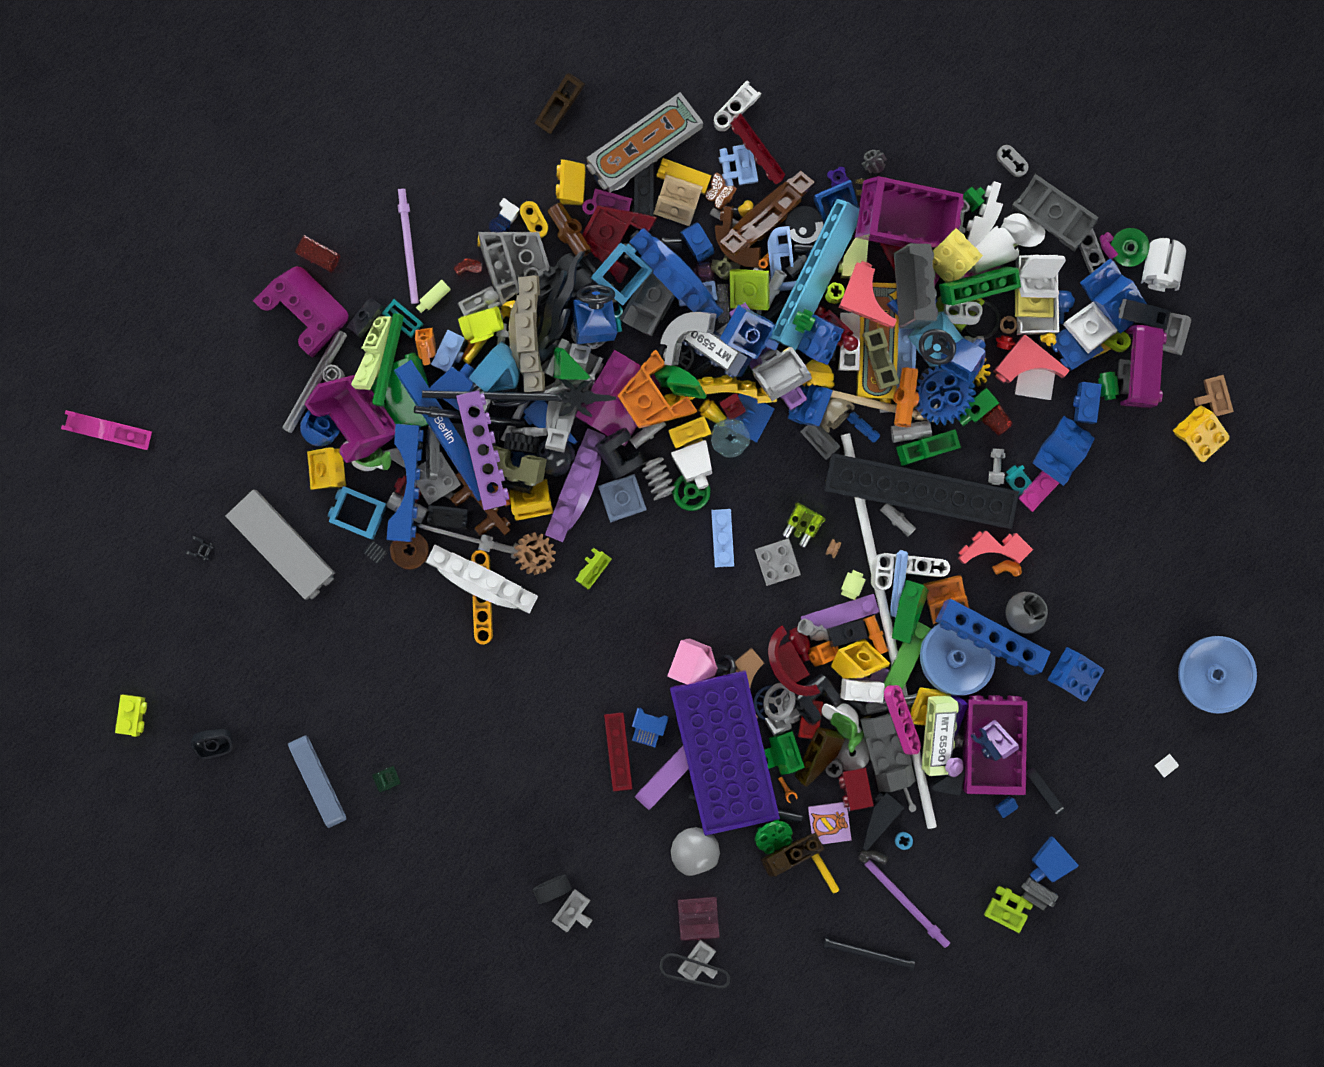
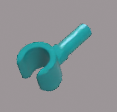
(618, 313)

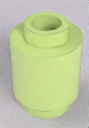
(853, 585)

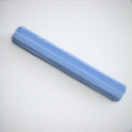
(899, 580)

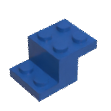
(1108, 289)
(1063, 450)

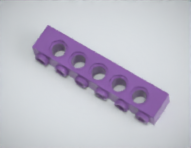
(489, 499)

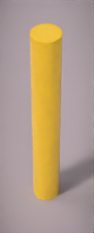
(825, 873)

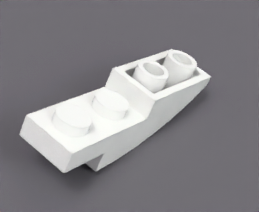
(989, 212)

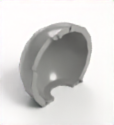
(694, 851)

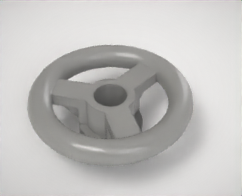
(783, 702)

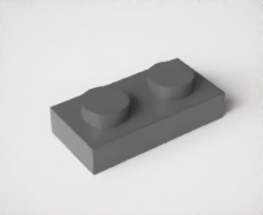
(820, 440)

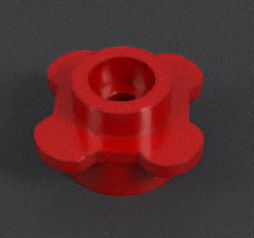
(1005, 342)

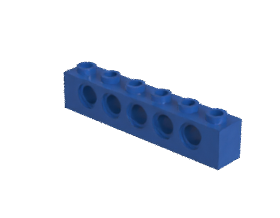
(1036, 655)

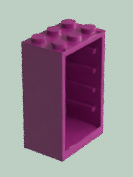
(906, 213)
(986, 775)

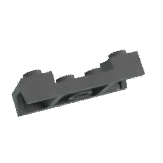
(1055, 212)

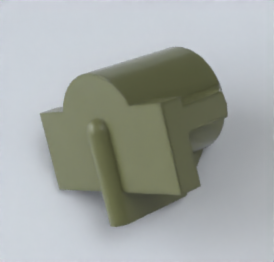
(723, 268)

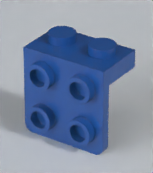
(1076, 674)

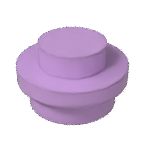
(954, 766)

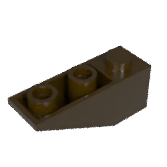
(792, 854)

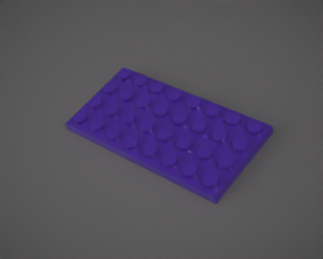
(725, 753)

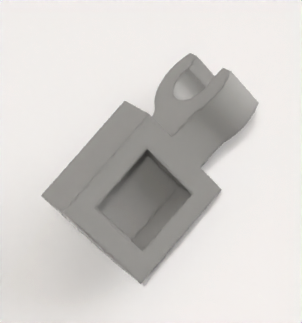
(784, 725)

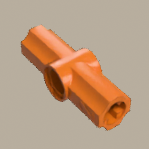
(906, 397)

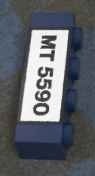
(718, 352)

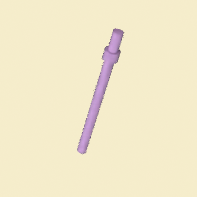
(404, 208)

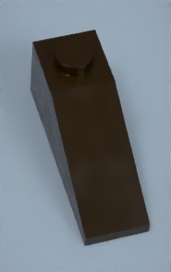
(820, 753)

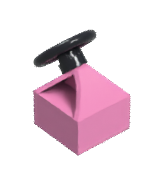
(696, 663)

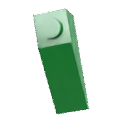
(909, 611)

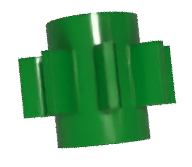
(804, 321)

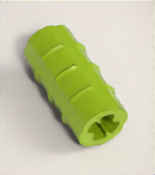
(839, 288)

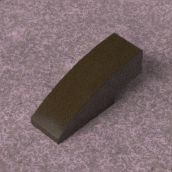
(559, 103)

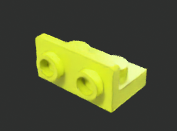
(130, 715)

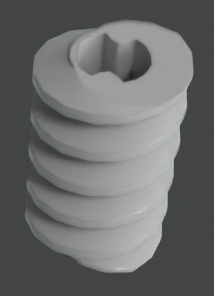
(658, 478)

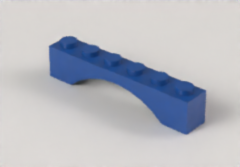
(401, 523)

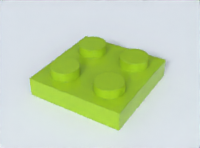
(749, 287)

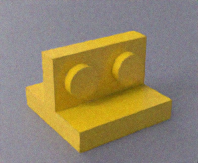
(326, 468)
(533, 504)

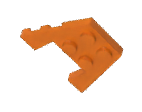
(645, 400)

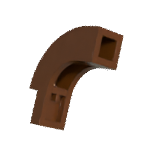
(746, 257)

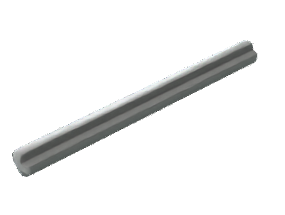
(315, 379)

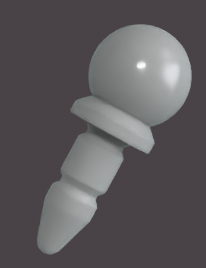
(491, 298)

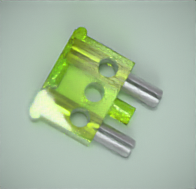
(804, 514)

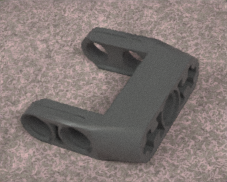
(433, 450)

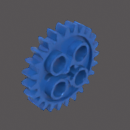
(947, 409)

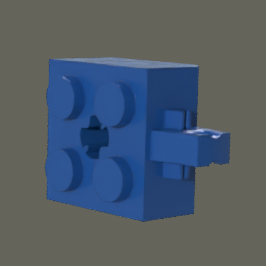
(749, 332)

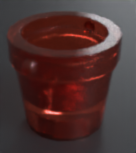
(997, 420)

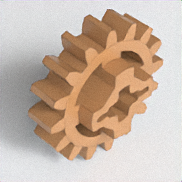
(541, 550)

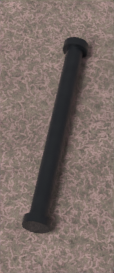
(869, 954)

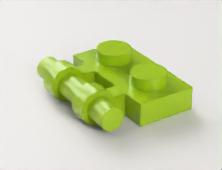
(1005, 914)

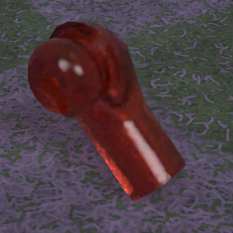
(470, 265)

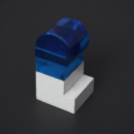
(505, 217)

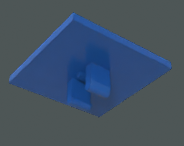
(755, 416)

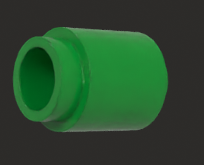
(1109, 385)

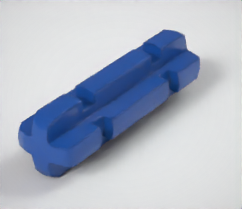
(863, 427)

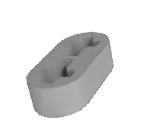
(1008, 164)

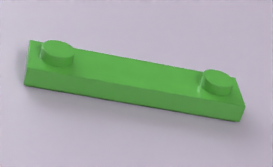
(906, 658)

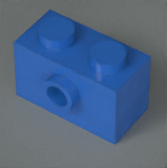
(1087, 402)

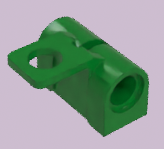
(784, 753)

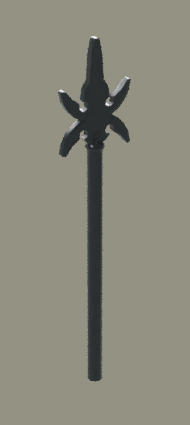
(574, 397)

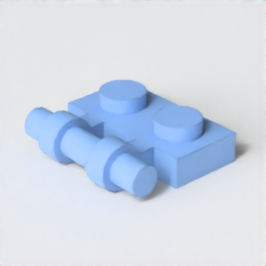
(744, 163)

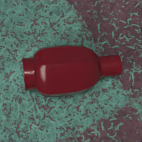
(800, 643)

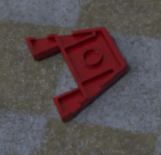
(607, 231)

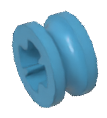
(906, 835)

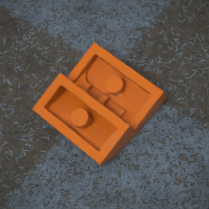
(943, 590)

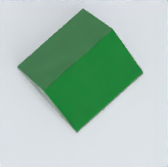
(566, 367)

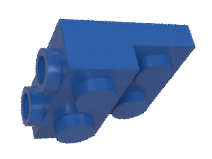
(821, 340)
(1071, 351)
(813, 409)

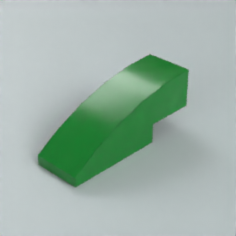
(679, 382)
(928, 447)

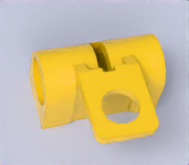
(690, 433)

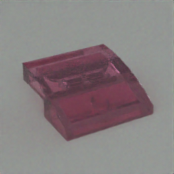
(698, 918)

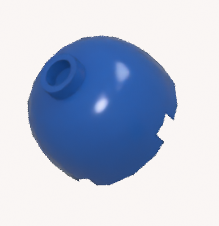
(318, 430)

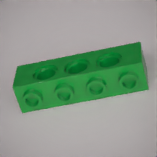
(979, 285)

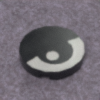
(804, 224)

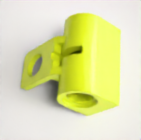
(481, 324)

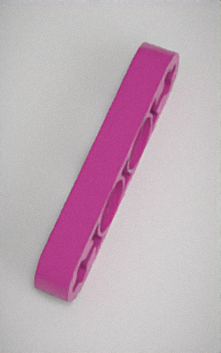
(895, 700)

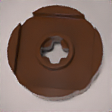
(419, 555)

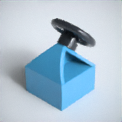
(498, 373)

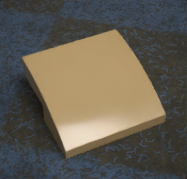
(678, 200)

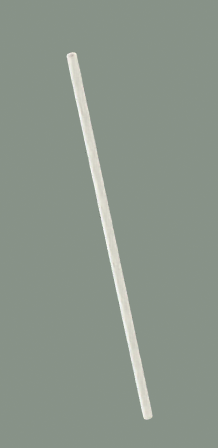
(888, 630)

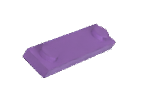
(844, 612)

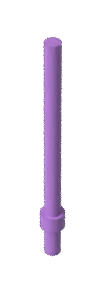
(932, 929)

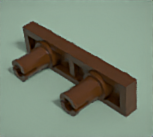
(492, 519)

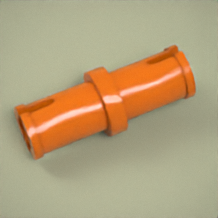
(876, 634)

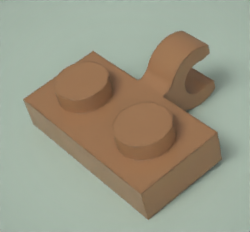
(1216, 396)

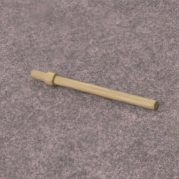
(873, 403)

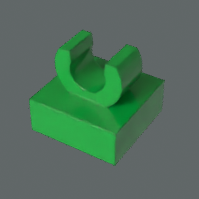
(974, 198)

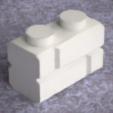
(862, 690)

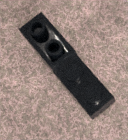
(1144, 314)

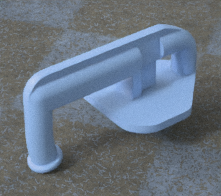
(780, 250)

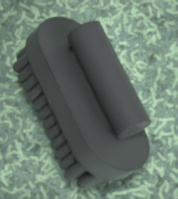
(1038, 894)

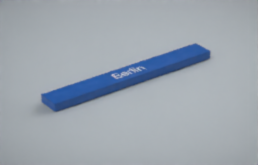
(441, 426)

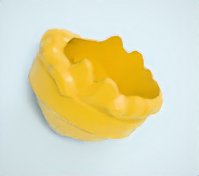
(820, 374)

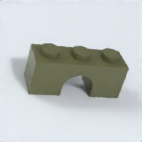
(879, 358)
(530, 470)

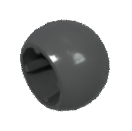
(1026, 612)

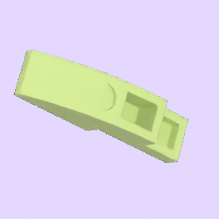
(374, 348)

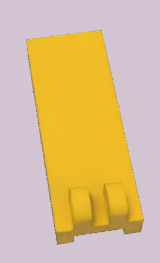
(684, 173)

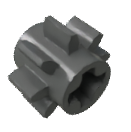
(874, 161)

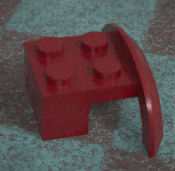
(788, 665)

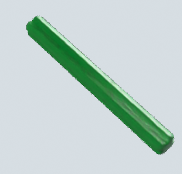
(388, 359)

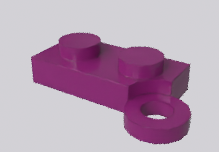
(607, 199)

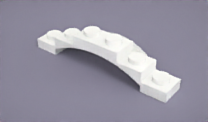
(480, 580)

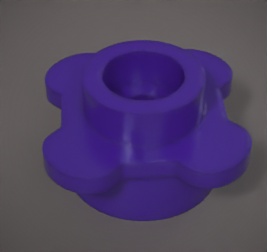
(838, 172)

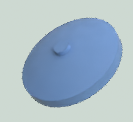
(955, 663)
(1217, 674)

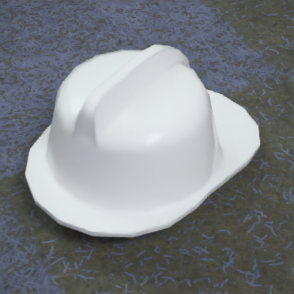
(1024, 230)

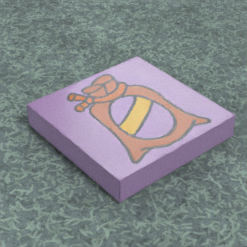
(830, 822)

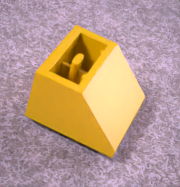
(572, 183)

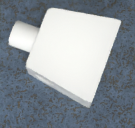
(694, 463)

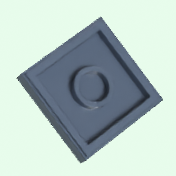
(622, 498)

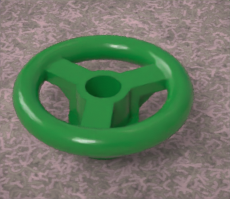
(682, 503)

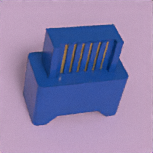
(648, 727)

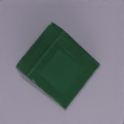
(386, 779)

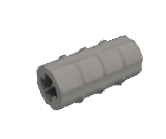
(916, 431)
(395, 501)

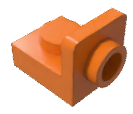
(822, 653)

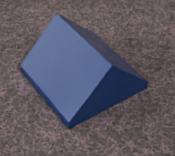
(825, 200)

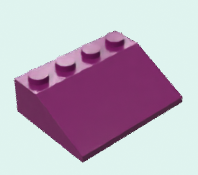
(612, 415)

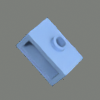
(449, 351)

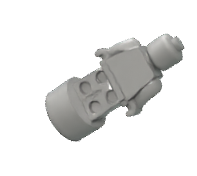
(817, 633)

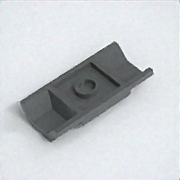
(648, 305)
(889, 762)

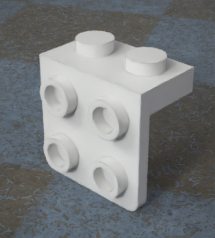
(1039, 275)

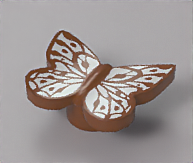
(720, 192)

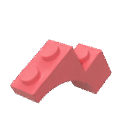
(1012, 547)

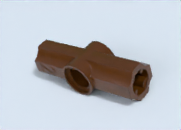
(569, 229)

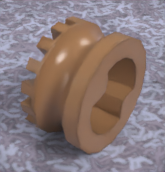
(1009, 319)
(833, 548)

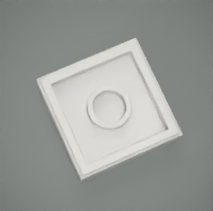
(1090, 327)

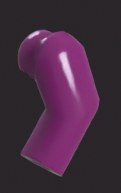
(1106, 246)

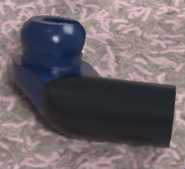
(802, 248)

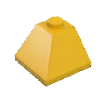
(858, 660)

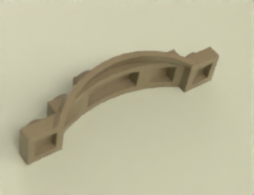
(524, 334)

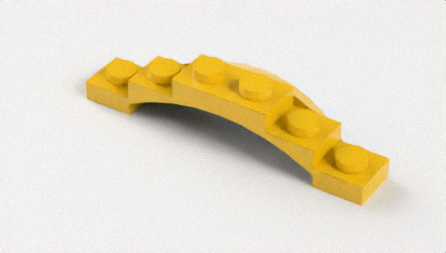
(725, 384)

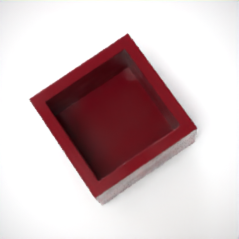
(856, 789)

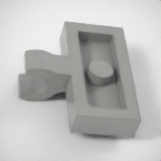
(572, 911)
(701, 953)

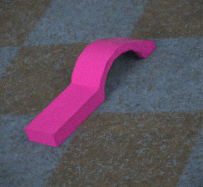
(107, 430)

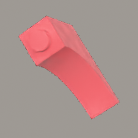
(860, 296)
(1027, 356)

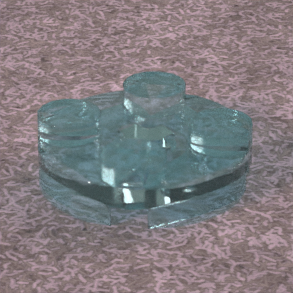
(733, 427)

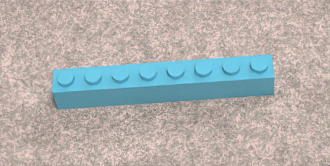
(817, 271)

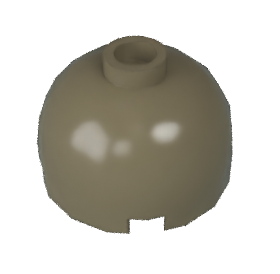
(835, 413)

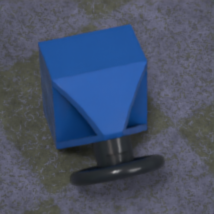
(594, 315)

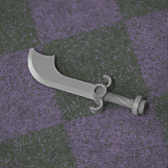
(484, 544)

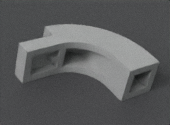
(680, 328)

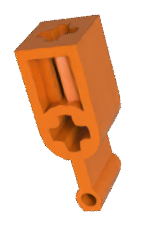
(425, 344)

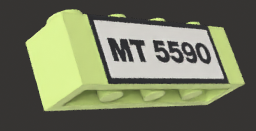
(939, 734)

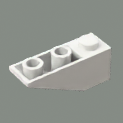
(850, 359)

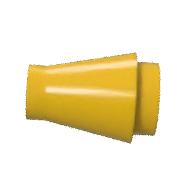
(711, 411)

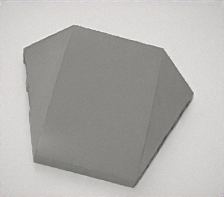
(510, 257)

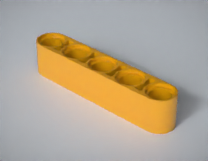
(478, 606)

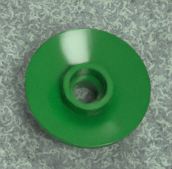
(1123, 240)

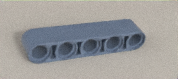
(317, 781)

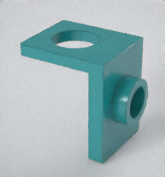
(1015, 472)

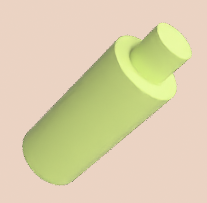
(433, 296)

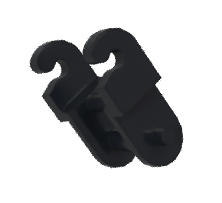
(200, 549)

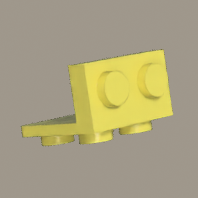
(954, 256)

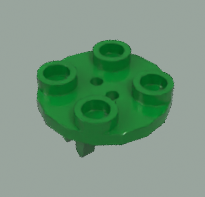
(773, 836)

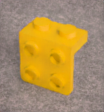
(1202, 433)

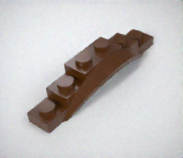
(767, 214)

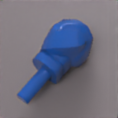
(1066, 301)

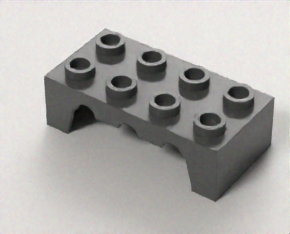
(915, 286)

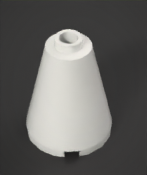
(996, 250)

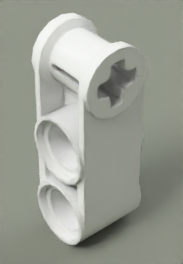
(744, 97)

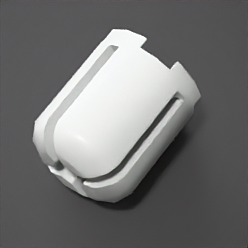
(1164, 264)

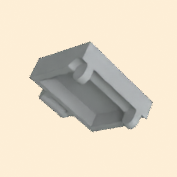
(781, 372)

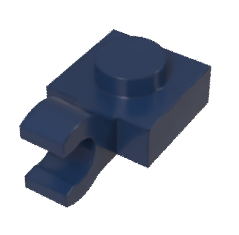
(988, 748)

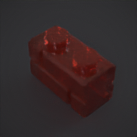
(317, 254)

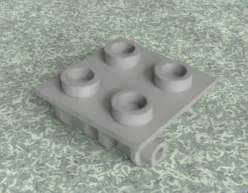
(445, 482)
(777, 562)

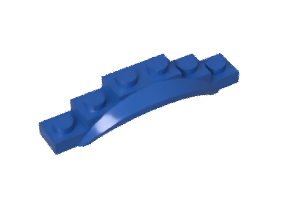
(674, 273)

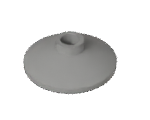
(857, 761)

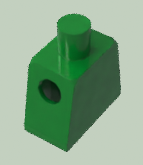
(985, 401)

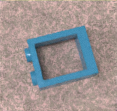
(635, 282)
(375, 520)

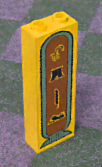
(866, 381)

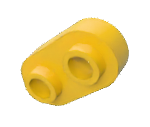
(535, 219)

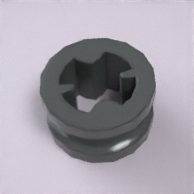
(830, 771)

